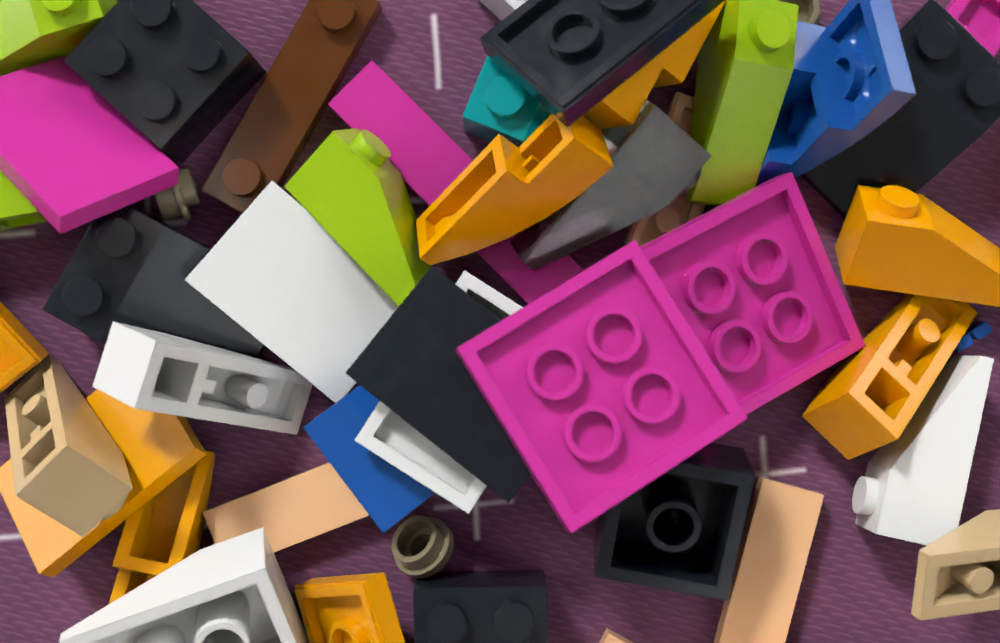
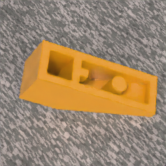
(915, 248)
(884, 382)

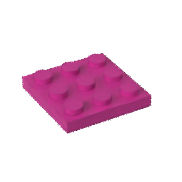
(758, 291)
(601, 386)

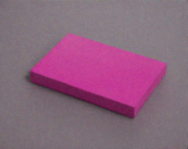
(74, 148)

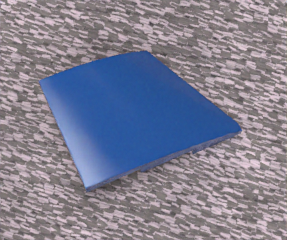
(840, 87)
(377, 484)

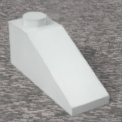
(200, 381)
(921, 480)

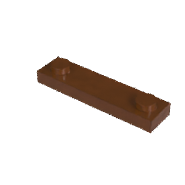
(291, 99)

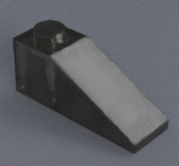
(651, 168)

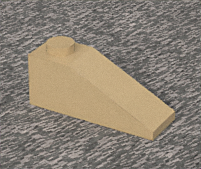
(62, 451)
(960, 570)

